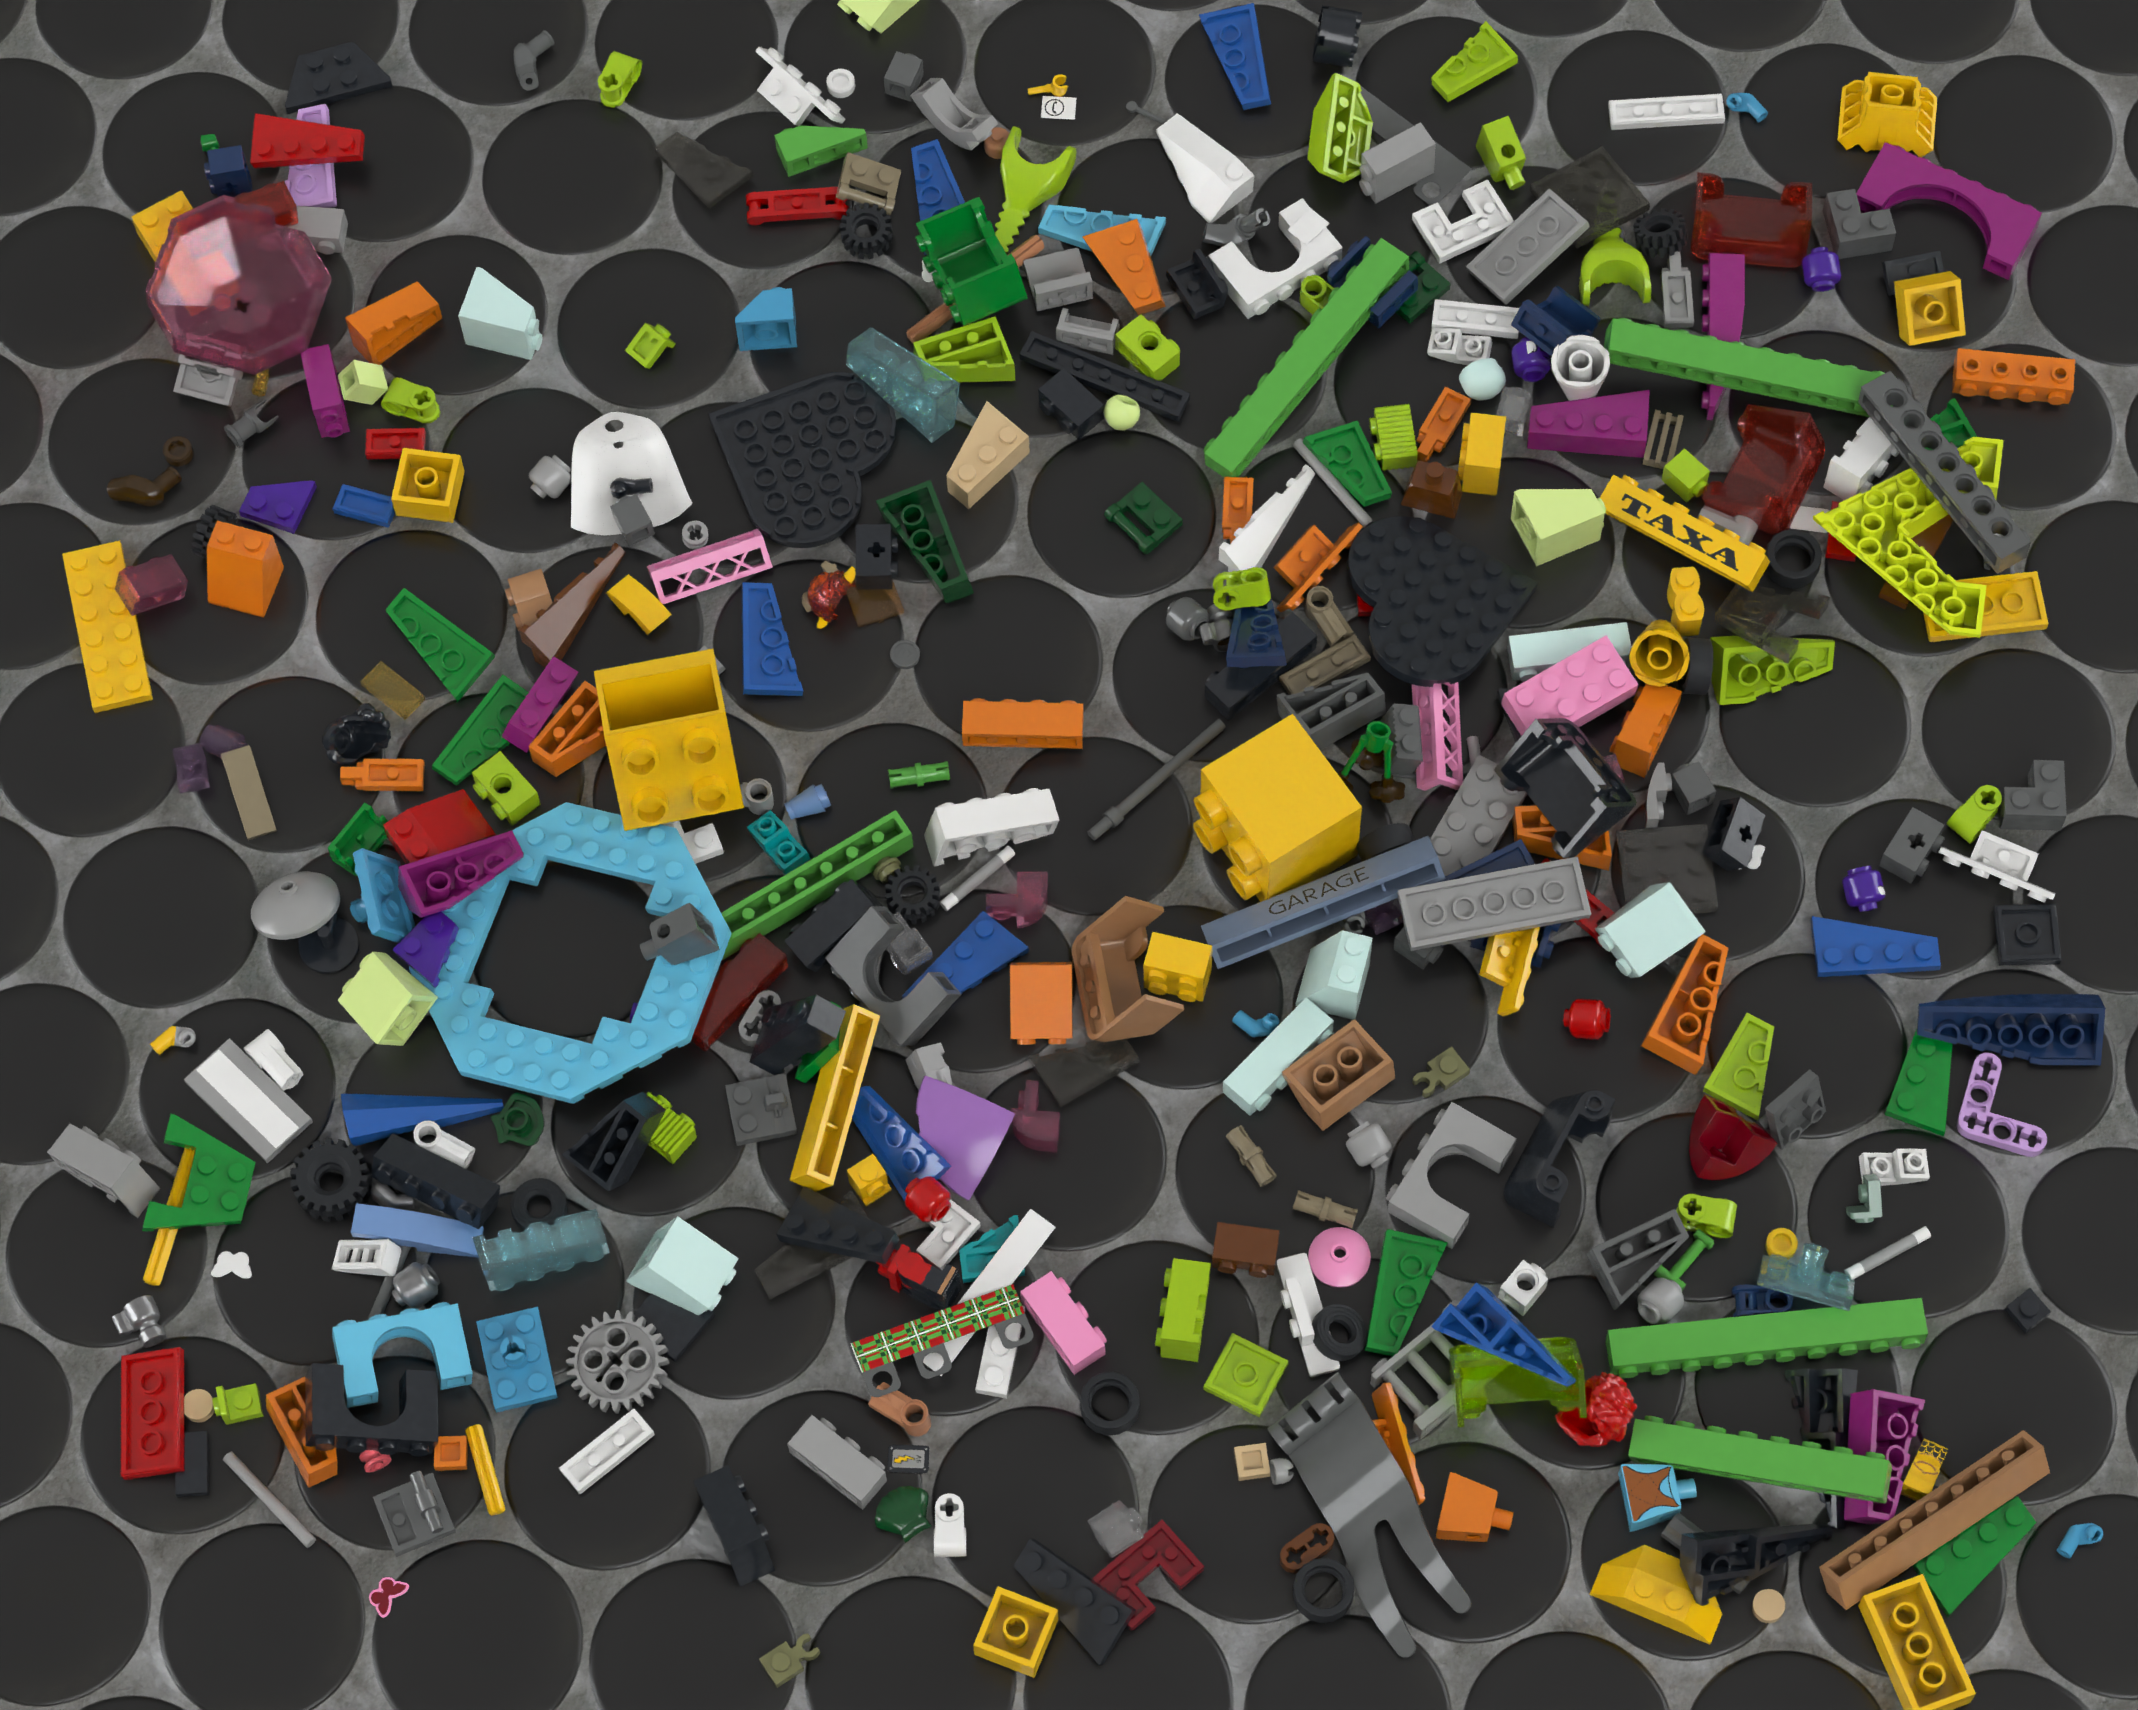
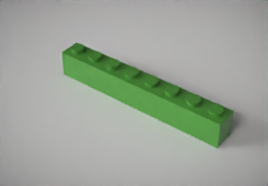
(816, 880)
(1761, 1460)

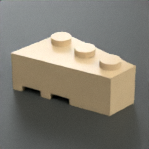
(986, 456)

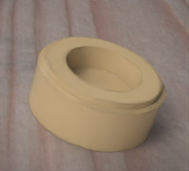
(198, 1405)
(1768, 1606)

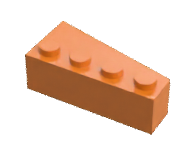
(1687, 1012)

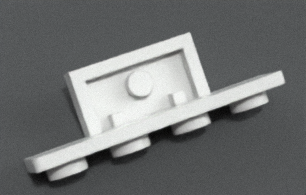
(790, 93)
(2003, 860)
(1304, 1303)

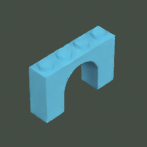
(435, 1327)

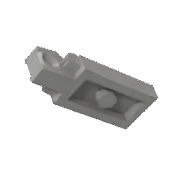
(1676, 294)

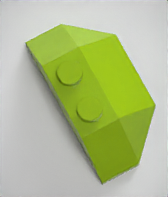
(1340, 130)

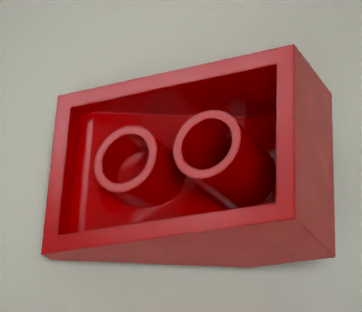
(437, 827)

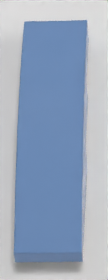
(415, 1229)

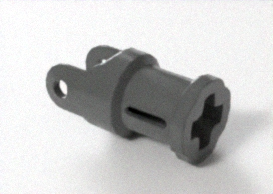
(247, 425)

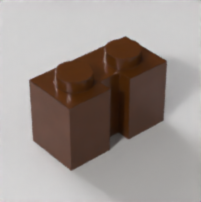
(1245, 1249)

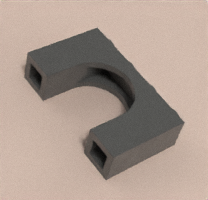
(856, 963)

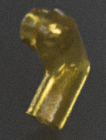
(260, 383)

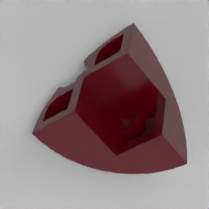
(1725, 1143)

